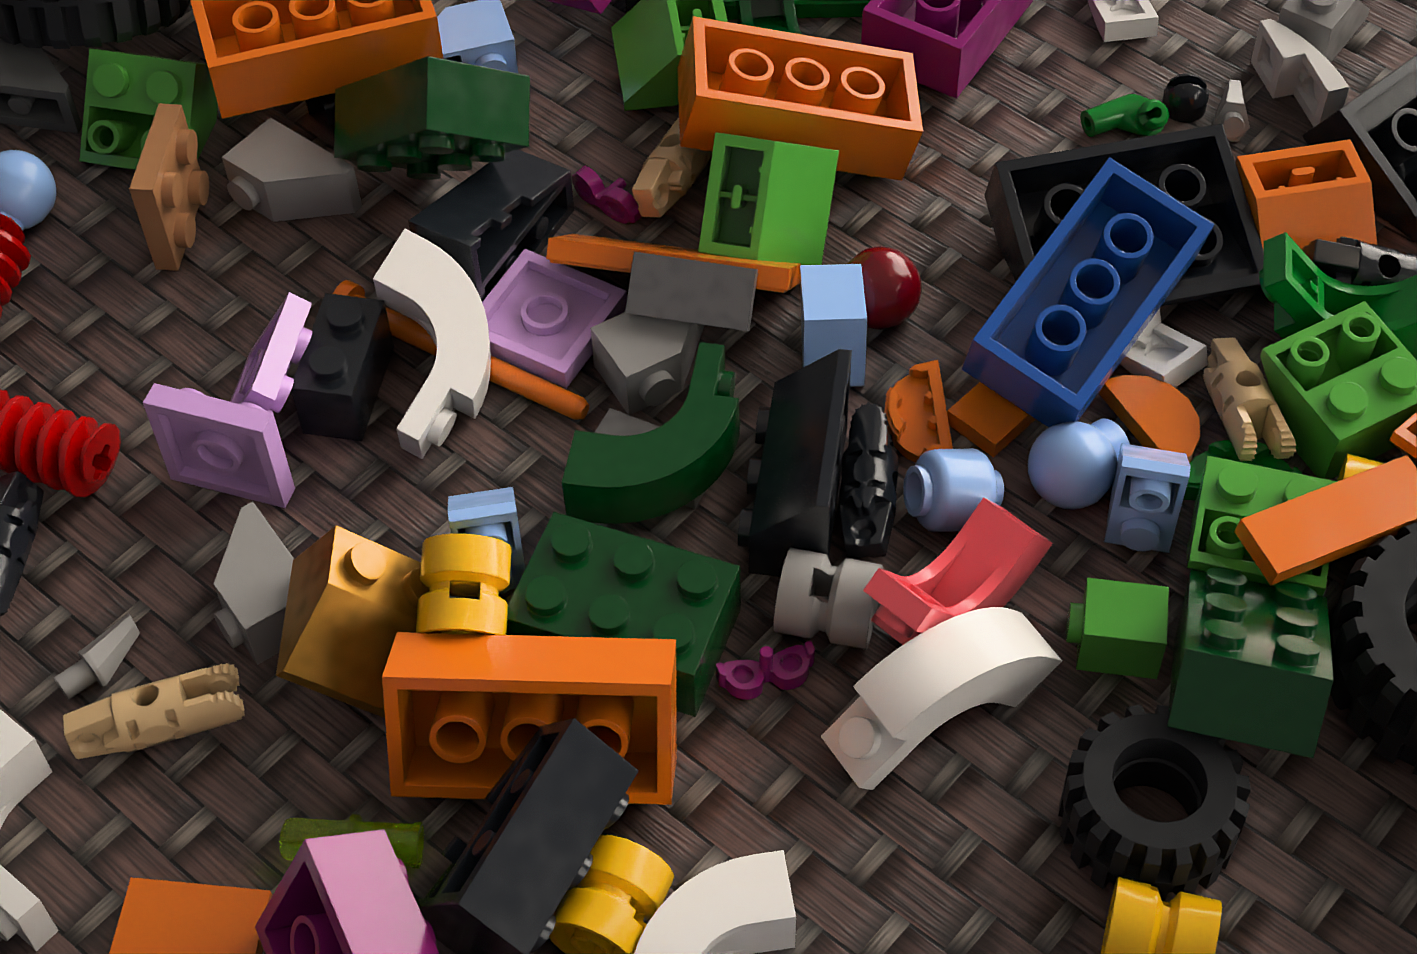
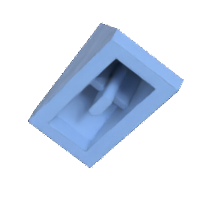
(834, 315)

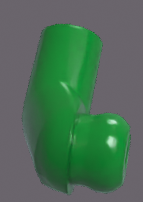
(1126, 113)

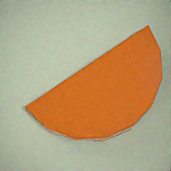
(918, 412)
(1154, 413)

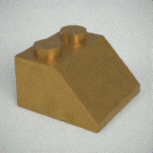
(344, 616)

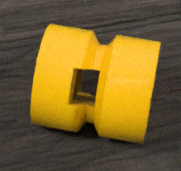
(464, 568)
(612, 899)
(1147, 925)

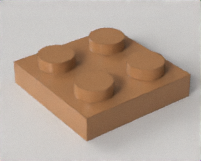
(169, 187)

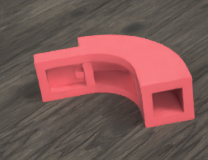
(974, 572)

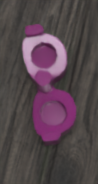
(611, 200)
(784, 669)

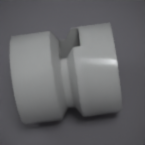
(849, 608)

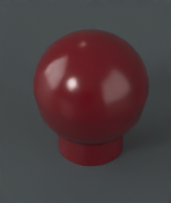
(890, 286)

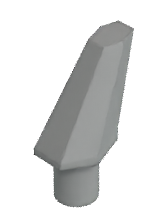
(1233, 112)
(99, 658)

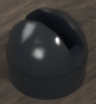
(1186, 97)

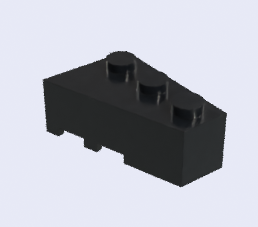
(498, 215)
(530, 843)

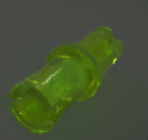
(404, 837)

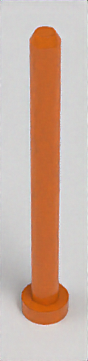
(501, 372)

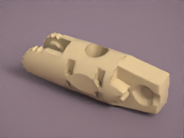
(668, 174)
(1245, 402)
(155, 713)

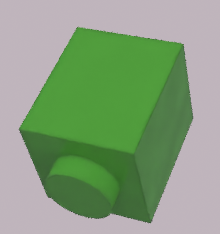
(1119, 628)

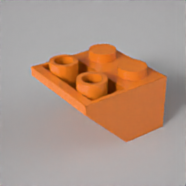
(1309, 193)

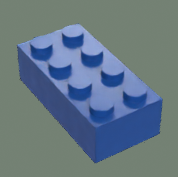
(1086, 296)

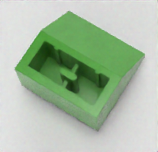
(650, 46)
(124, 97)
(768, 200)
(1342, 387)
(1234, 491)

